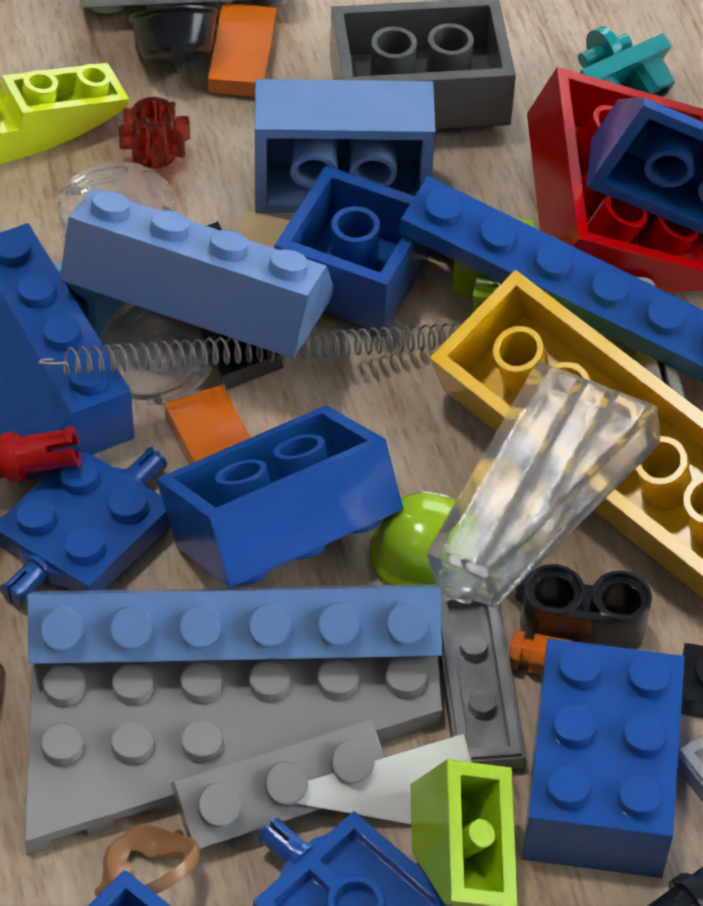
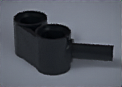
(582, 609)

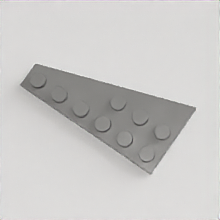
(121, 732)

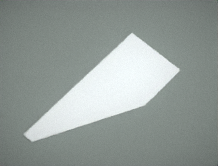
(387, 789)

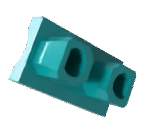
(619, 62)

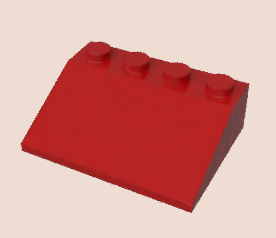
(595, 223)

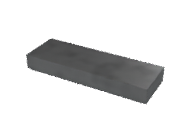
(480, 683)

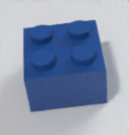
(355, 233)

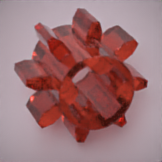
(154, 132)

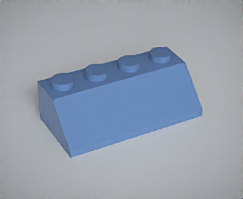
(194, 272)

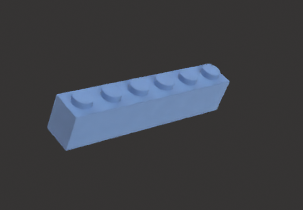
(234, 623)

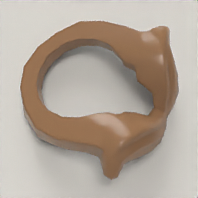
(153, 843)

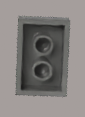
(440, 41)

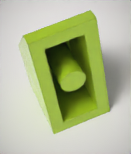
(466, 832)

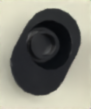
(175, 33)

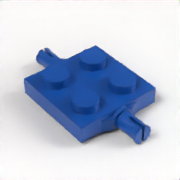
(83, 525)
(343, 869)

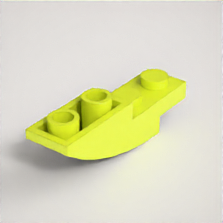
(55, 107)

